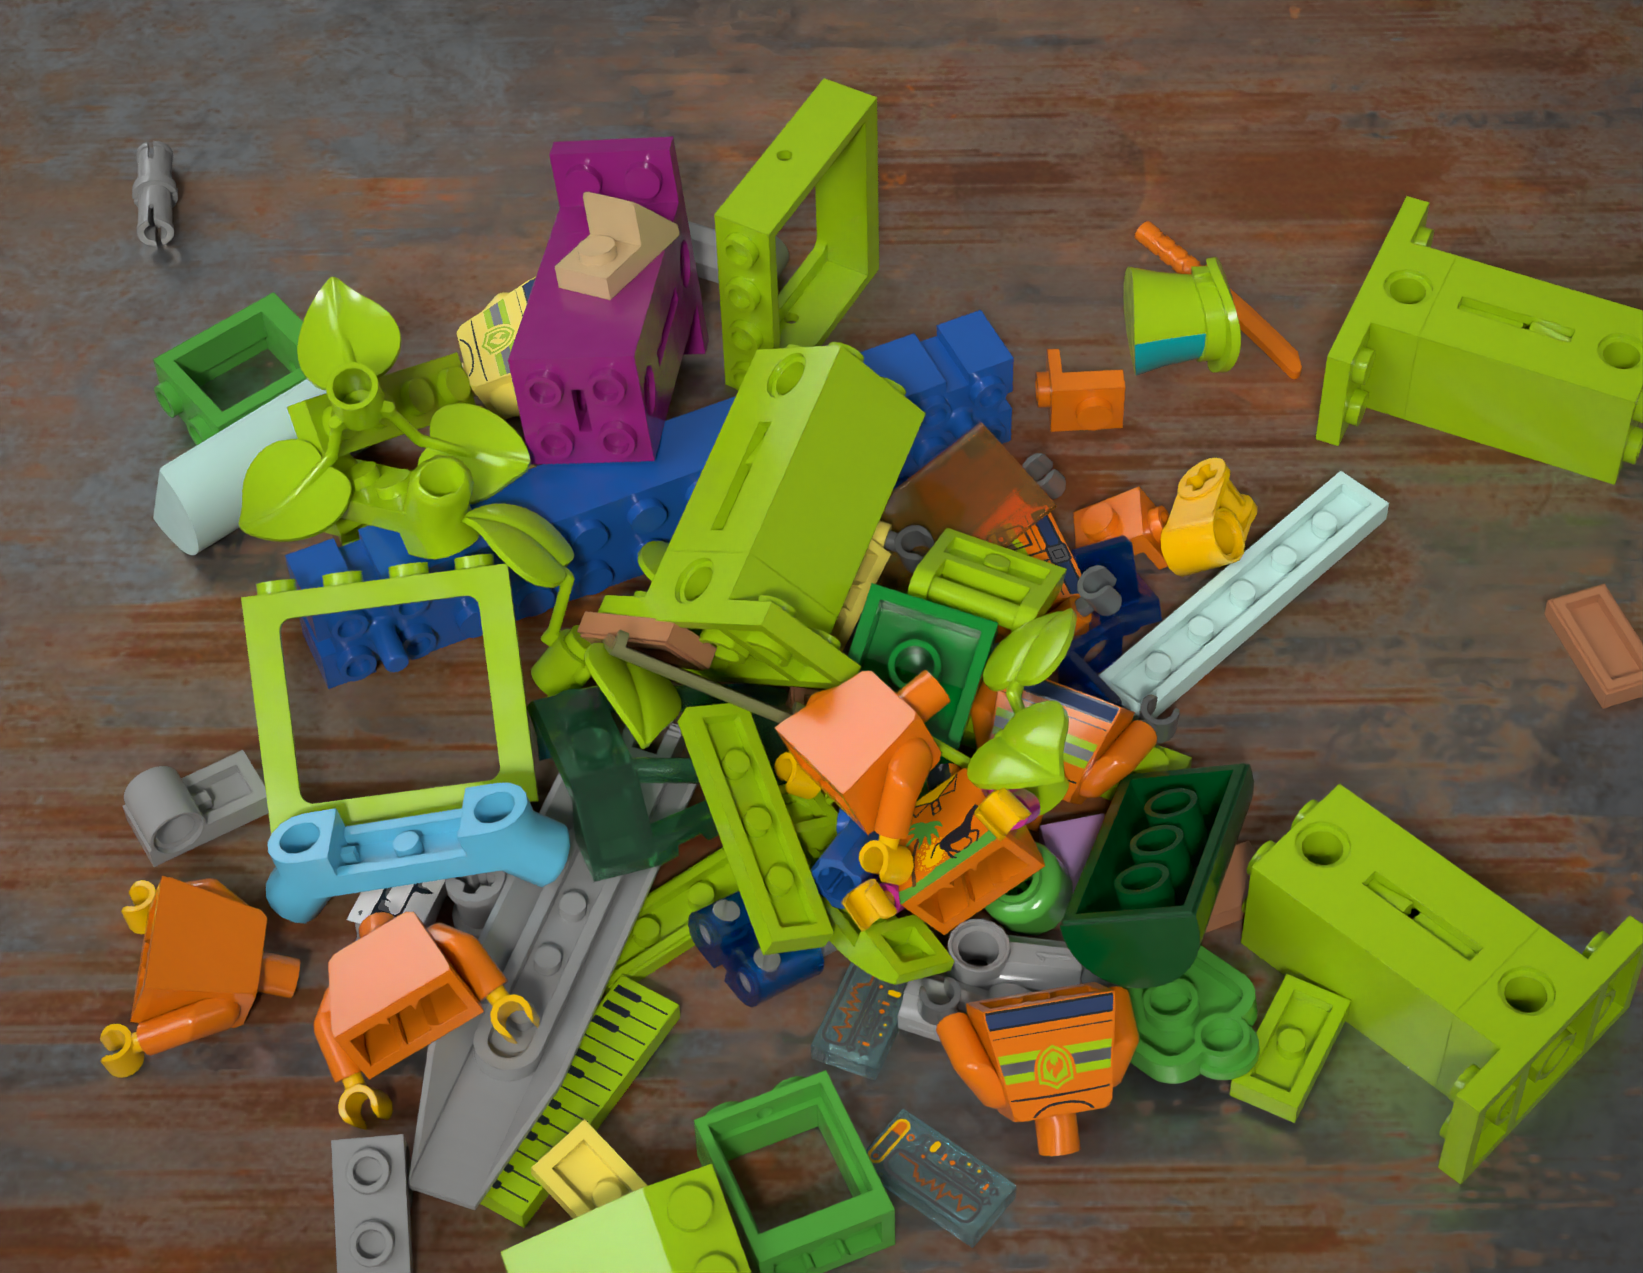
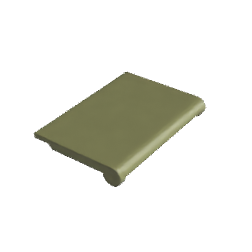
(617, 647)

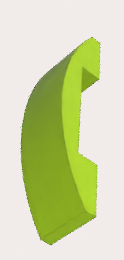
(891, 947)

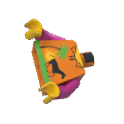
(965, 853)

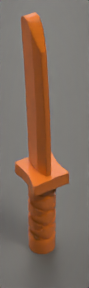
(1250, 321)

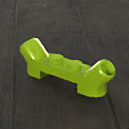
(417, 503)

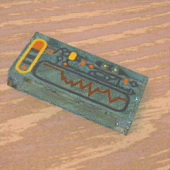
(859, 1024)
(939, 1178)

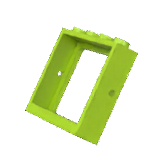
(823, 146)
(344, 592)

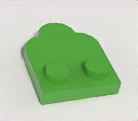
(1197, 1024)

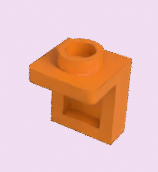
(1080, 398)
(1126, 515)

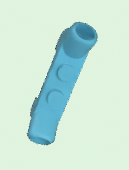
(489, 834)

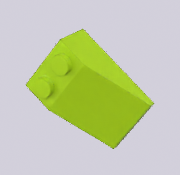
(656, 1229)

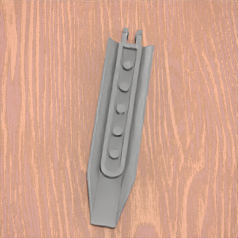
(558, 955)

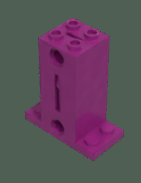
(597, 370)

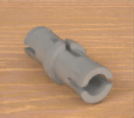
(155, 193)

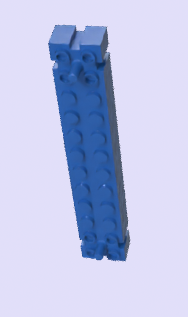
(620, 506)

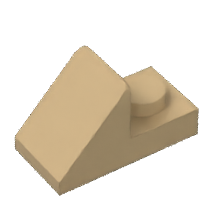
(619, 246)

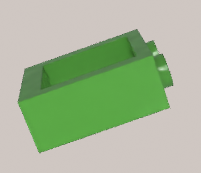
(219, 349)
(818, 1239)

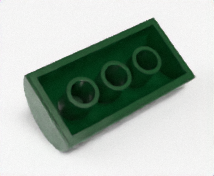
(1156, 873)

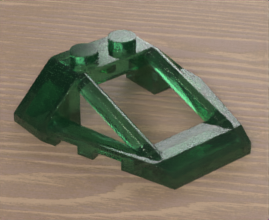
(606, 780)

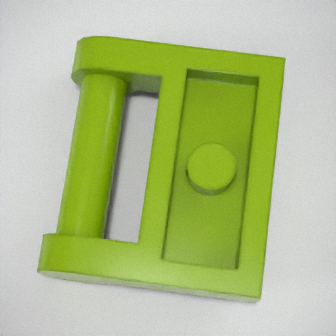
(986, 580)

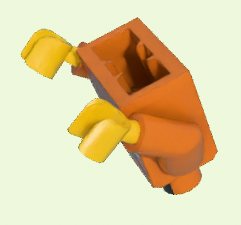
(868, 757)
(195, 968)
(399, 994)

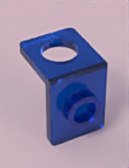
(1084, 675)

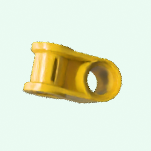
(1206, 520)

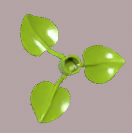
(344, 350)
(540, 556)
(1033, 740)

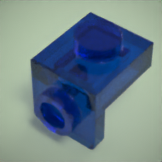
(1139, 603)

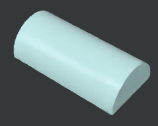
(203, 487)

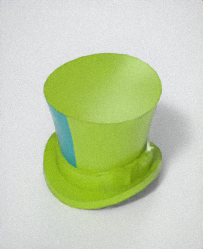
(1181, 318)

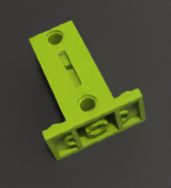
(1487, 357)
(783, 517)
(1435, 966)

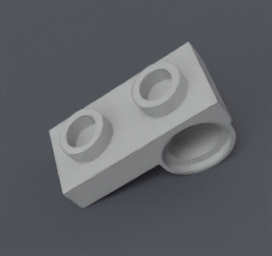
(185, 812)
(372, 1204)

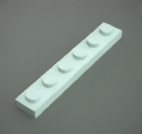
(1246, 594)

